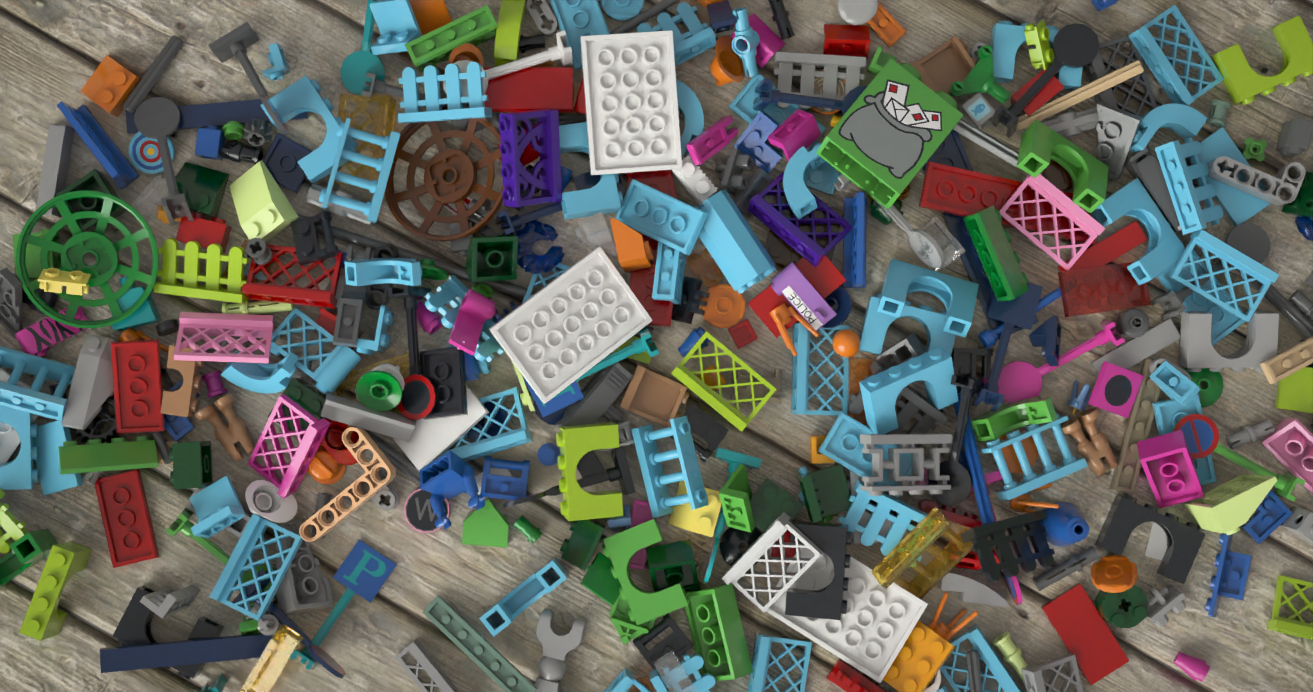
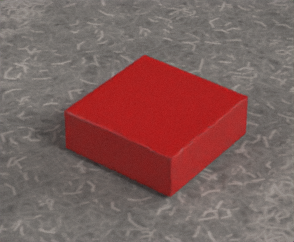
(742, 334)

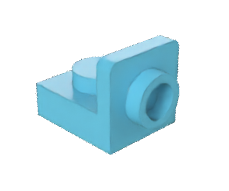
(277, 59)

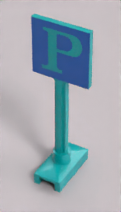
(573, 392)
(362, 574)

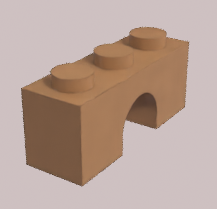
(183, 401)

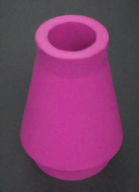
(427, 319)
(1193, 666)

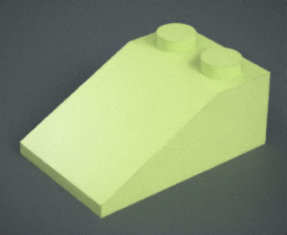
(261, 204)

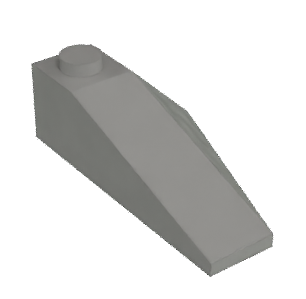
(90, 383)
(303, 584)

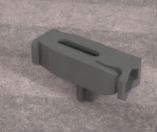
(1150, 174)
(598, 398)

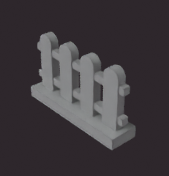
(808, 63)

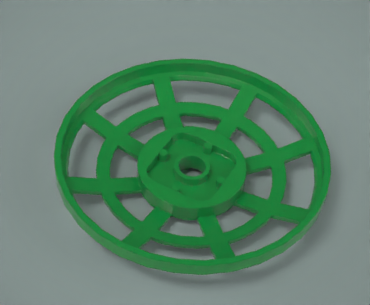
(73, 257)

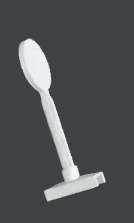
(554, 53)

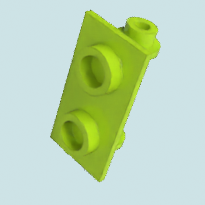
(1042, 55)

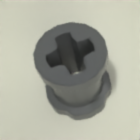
(259, 251)

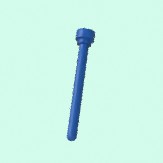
(989, 337)

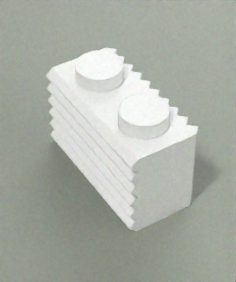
(694, 180)

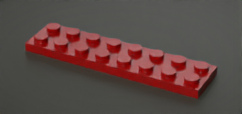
(966, 192)

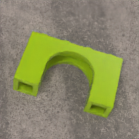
(1245, 84)
(574, 444)
(43, 617)

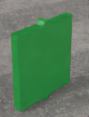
(601, 580)

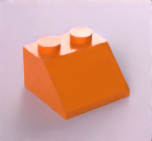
(110, 85)
(631, 248)

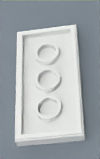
(436, 436)

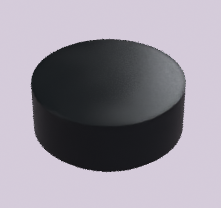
(167, 327)

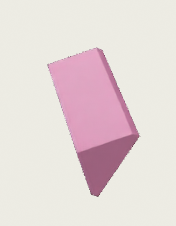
(1293, 448)

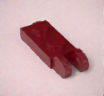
(969, 520)

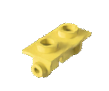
(75, 281)

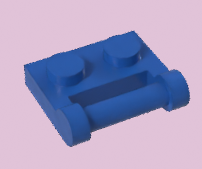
(504, 486)

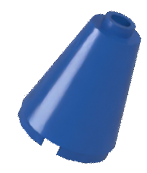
(1064, 525)

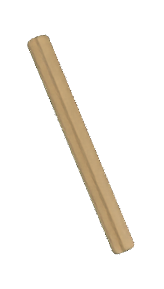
(1081, 94)

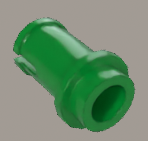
(527, 529)

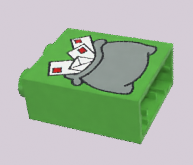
(890, 132)

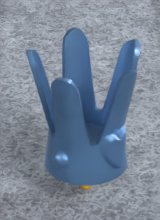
(1081, 402)

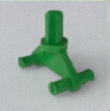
(981, 79)

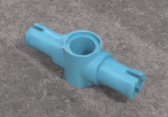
(745, 32)

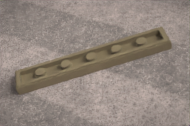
(1136, 430)

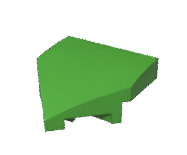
(486, 527)
(625, 627)

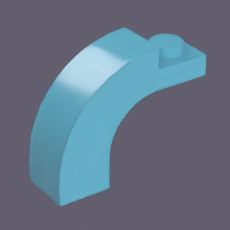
(692, 113)
(1176, 117)
(796, 177)
(383, 270)
(261, 376)

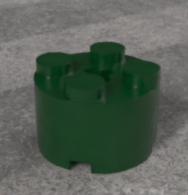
(1132, 612)

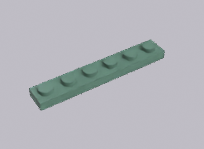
(477, 647)

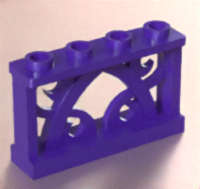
(549, 148)

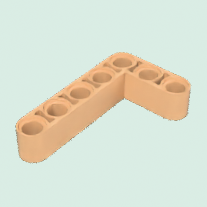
(354, 490)

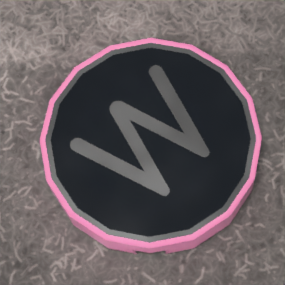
(420, 512)

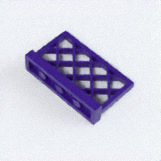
(790, 233)

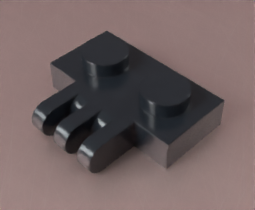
(690, 301)

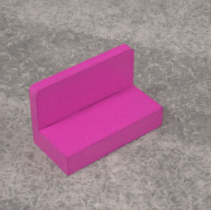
(769, 41)
(795, 132)

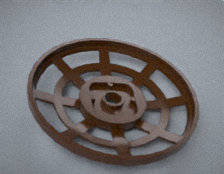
(436, 183)

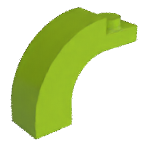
(509, 31)

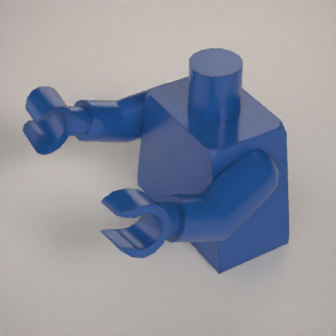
(447, 479)

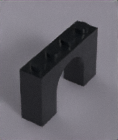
(1182, 539)
(829, 601)
(136, 629)

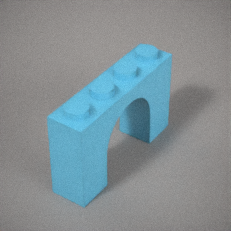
(1004, 44)
(305, 97)
(587, 202)
(1163, 245)
(955, 293)
(876, 324)
(881, 390)
(20, 471)
(524, 595)

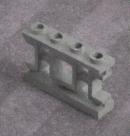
(905, 444)

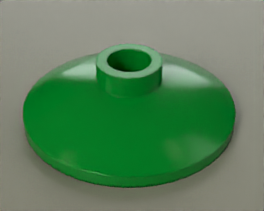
(432, 272)
(1213, 388)
(375, 397)

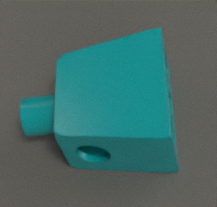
(145, 315)

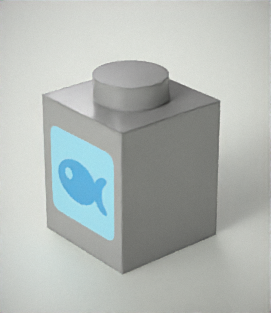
(977, 111)

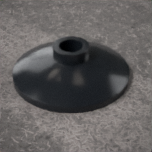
(730, 541)

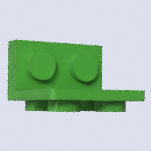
(33, 255)
(736, 501)

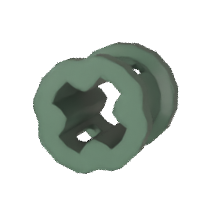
(1218, 113)

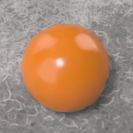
(846, 343)

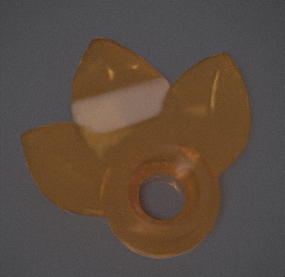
(705, 264)

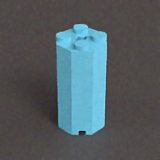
(734, 243)

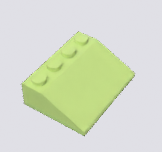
(1230, 503)

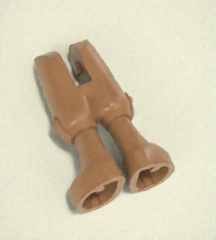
(233, 433)
(1097, 446)

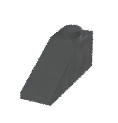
(901, 352)

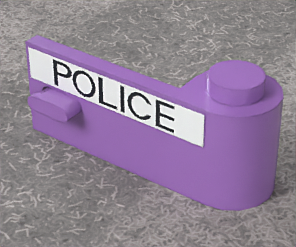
(802, 296)

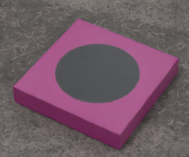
(1115, 389)

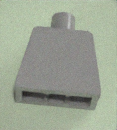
(1302, 530)

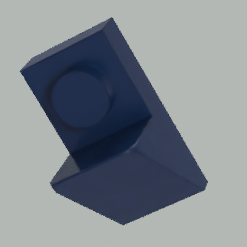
(721, 17)
(1049, 338)

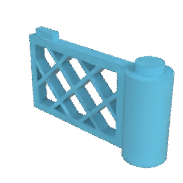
(332, 369)

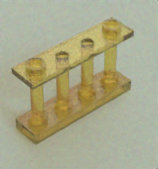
(912, 546)

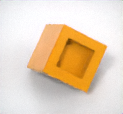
(815, 455)

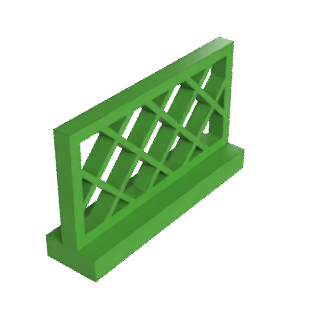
(438, 44)

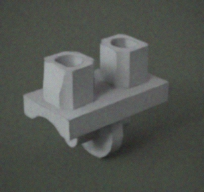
(1162, 602)

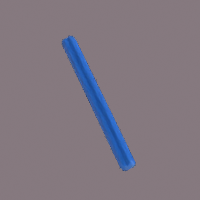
(976, 471)

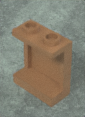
(945, 65)
(654, 396)

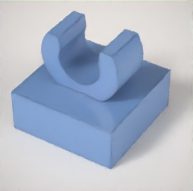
(619, 521)

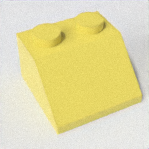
(697, 520)

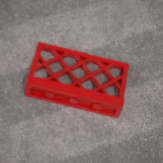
(286, 293)

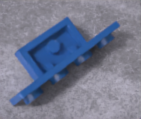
(1230, 576)

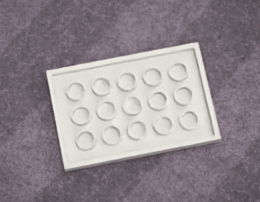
(631, 102)
(571, 324)
(875, 618)

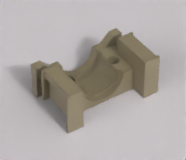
(760, 390)

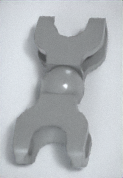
(555, 650)

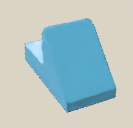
(1174, 383)

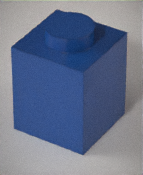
(209, 142)

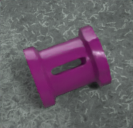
(214, 384)

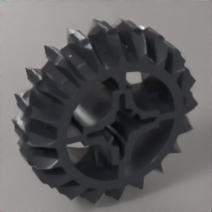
(98, 424)

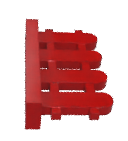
(850, 679)

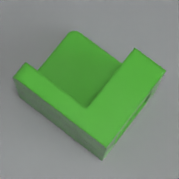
(879, 61)

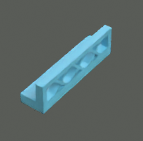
(668, 274)

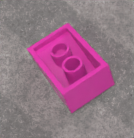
(1170, 469)

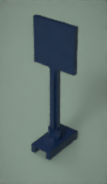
(514, 222)
(1012, 313)

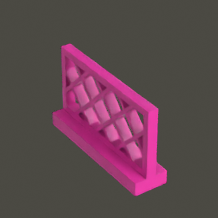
(304, 452)

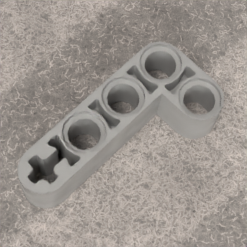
(1253, 176)

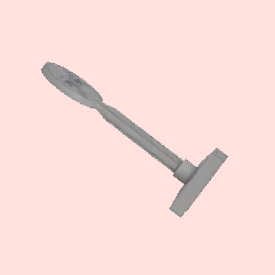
(920, 241)

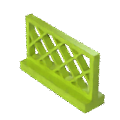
(714, 399)
(1287, 625)

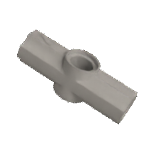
(1074, 123)
(313, 198)

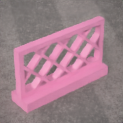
(1065, 206)
(224, 327)

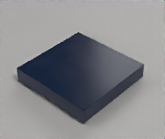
(283, 164)

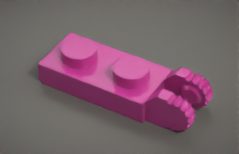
(711, 140)

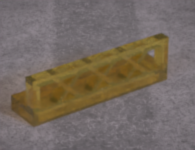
(272, 661)

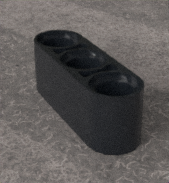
(381, 289)

